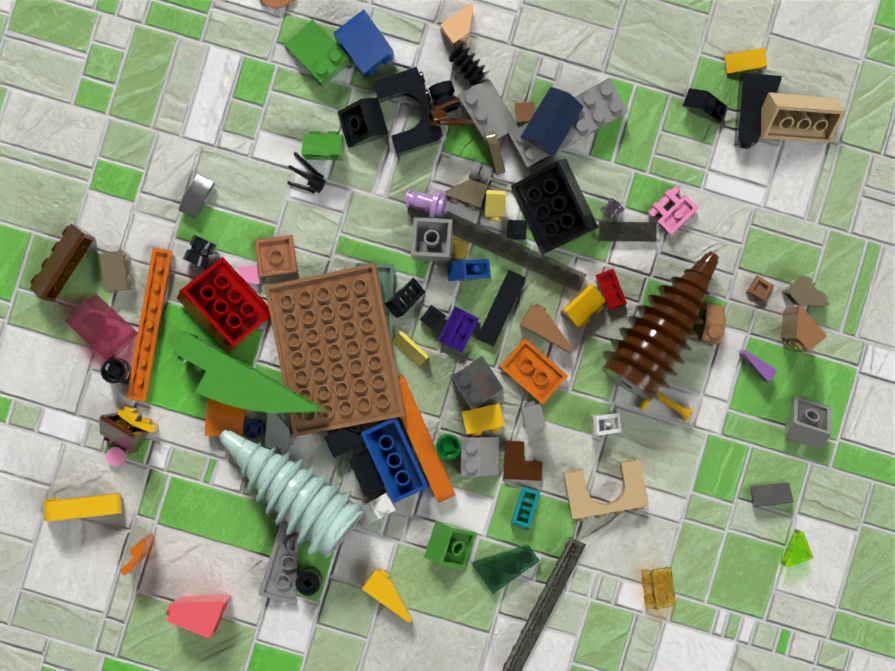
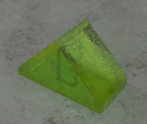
(797, 550)

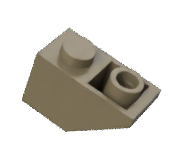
(469, 193)
(803, 293)

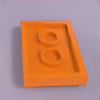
(533, 371)

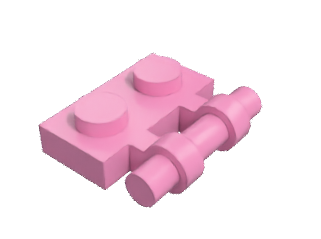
(677, 214)

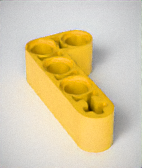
(82, 507)

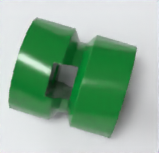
(448, 446)

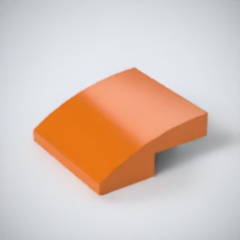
(223, 417)
(139, 552)

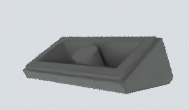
(771, 494)

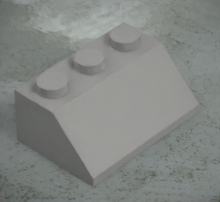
(487, 111)

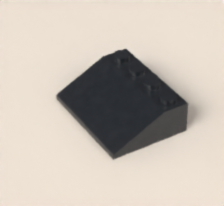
(554, 206)

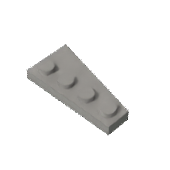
(282, 567)

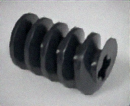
(467, 64)

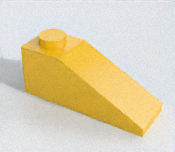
(385, 591)

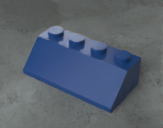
(395, 459)

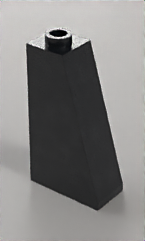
(751, 97)

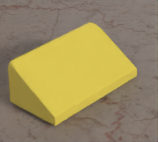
(410, 348)

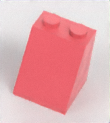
(198, 613)

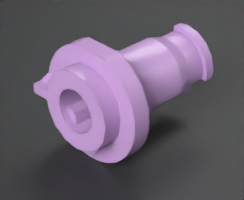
(431, 204)

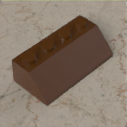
(61, 263)

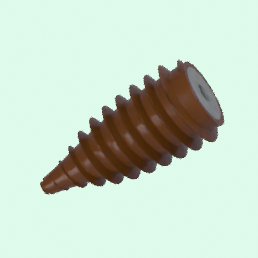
(661, 332)

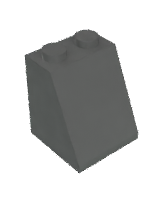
(477, 382)

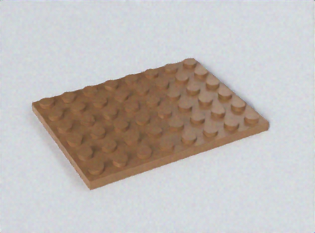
(336, 348)

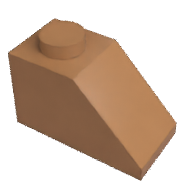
(713, 324)

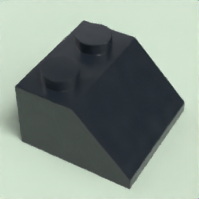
(362, 122)
(366, 473)

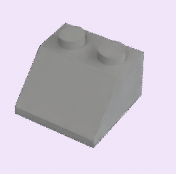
(432, 239)
(808, 422)
(479, 455)

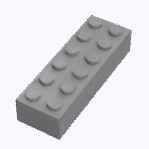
(601, 108)

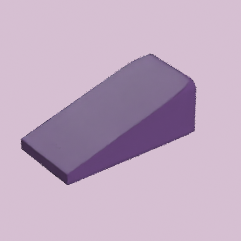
(764, 370)

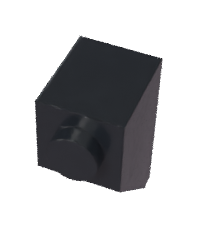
(342, 441)

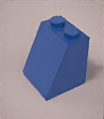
(364, 44)

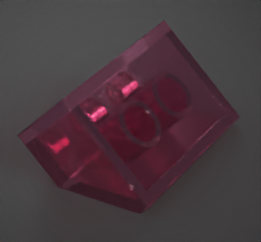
(101, 327)

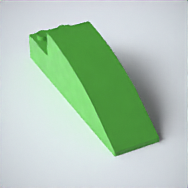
(238, 383)

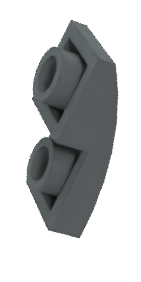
(195, 196)

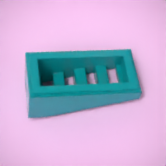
(526, 526)

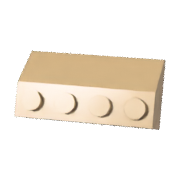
(800, 117)

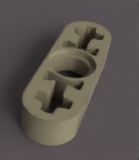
(494, 152)

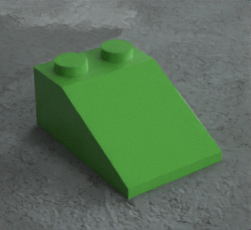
(318, 53)

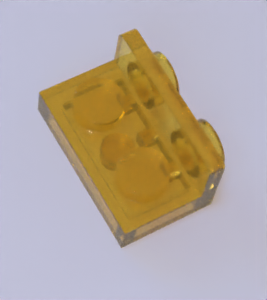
(658, 588)

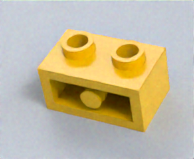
(482, 419)

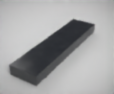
(501, 308)

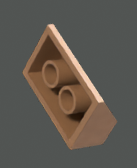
(800, 330)

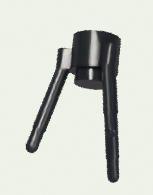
(315, 182)

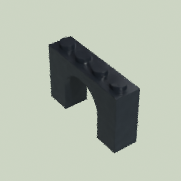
(410, 84)

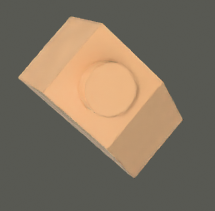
(457, 27)

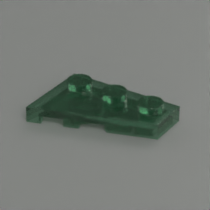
(505, 566)

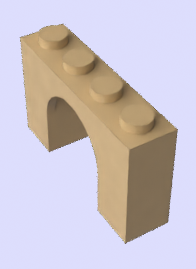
(631, 497)

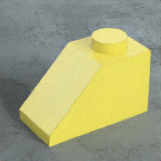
(494, 205)

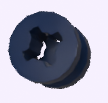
(252, 426)

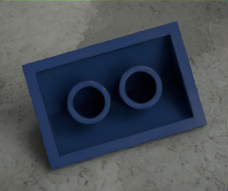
(552, 120)

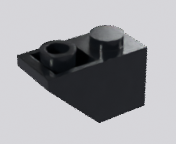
(704, 105)

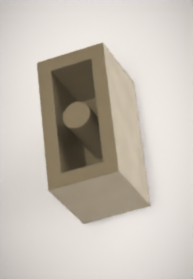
(116, 271)

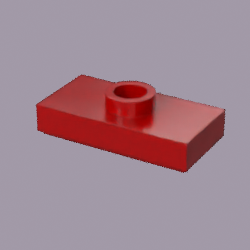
(611, 289)

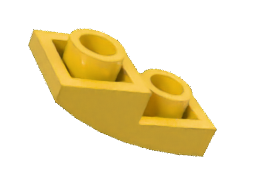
(133, 418)

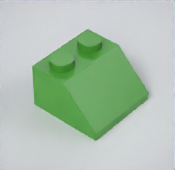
(323, 146)
(450, 545)

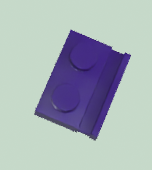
(458, 329)

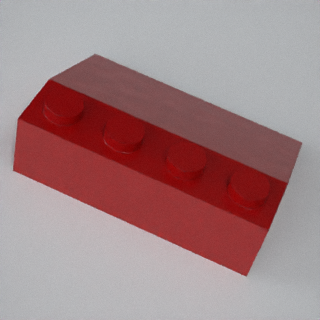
(224, 305)

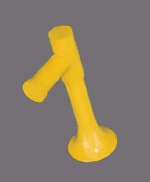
(683, 411)

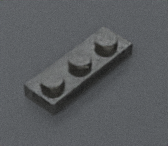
(627, 232)

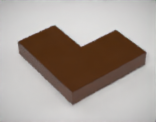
(516, 467)

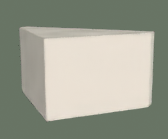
(605, 424)

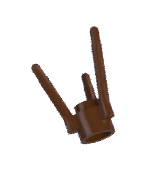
(439, 117)

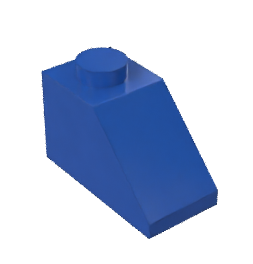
(468, 270)

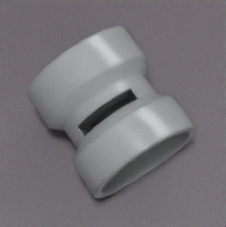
(484, 175)

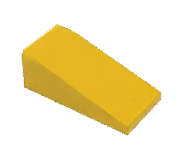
(746, 61)

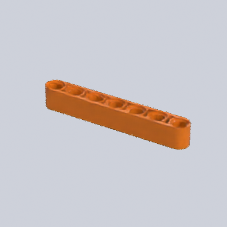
(424, 446)

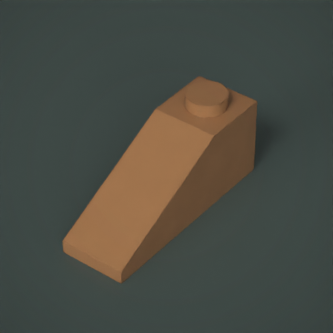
(541, 324)

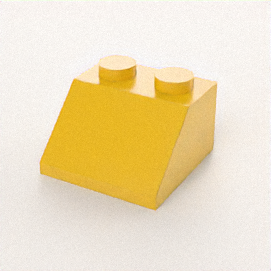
(583, 305)

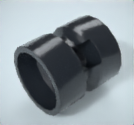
(442, 93)
(200, 259)
(116, 371)
(309, 581)

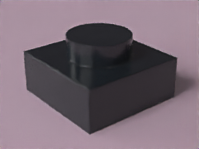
(516, 229)
(433, 317)

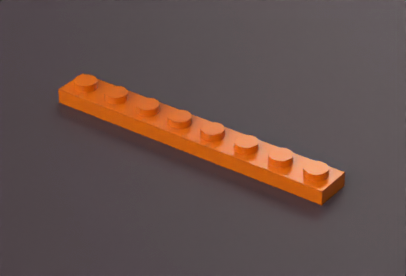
(149, 324)

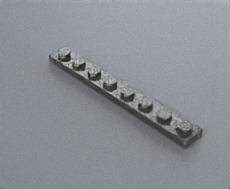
(516, 253)
(544, 605)

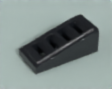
(396, 306)

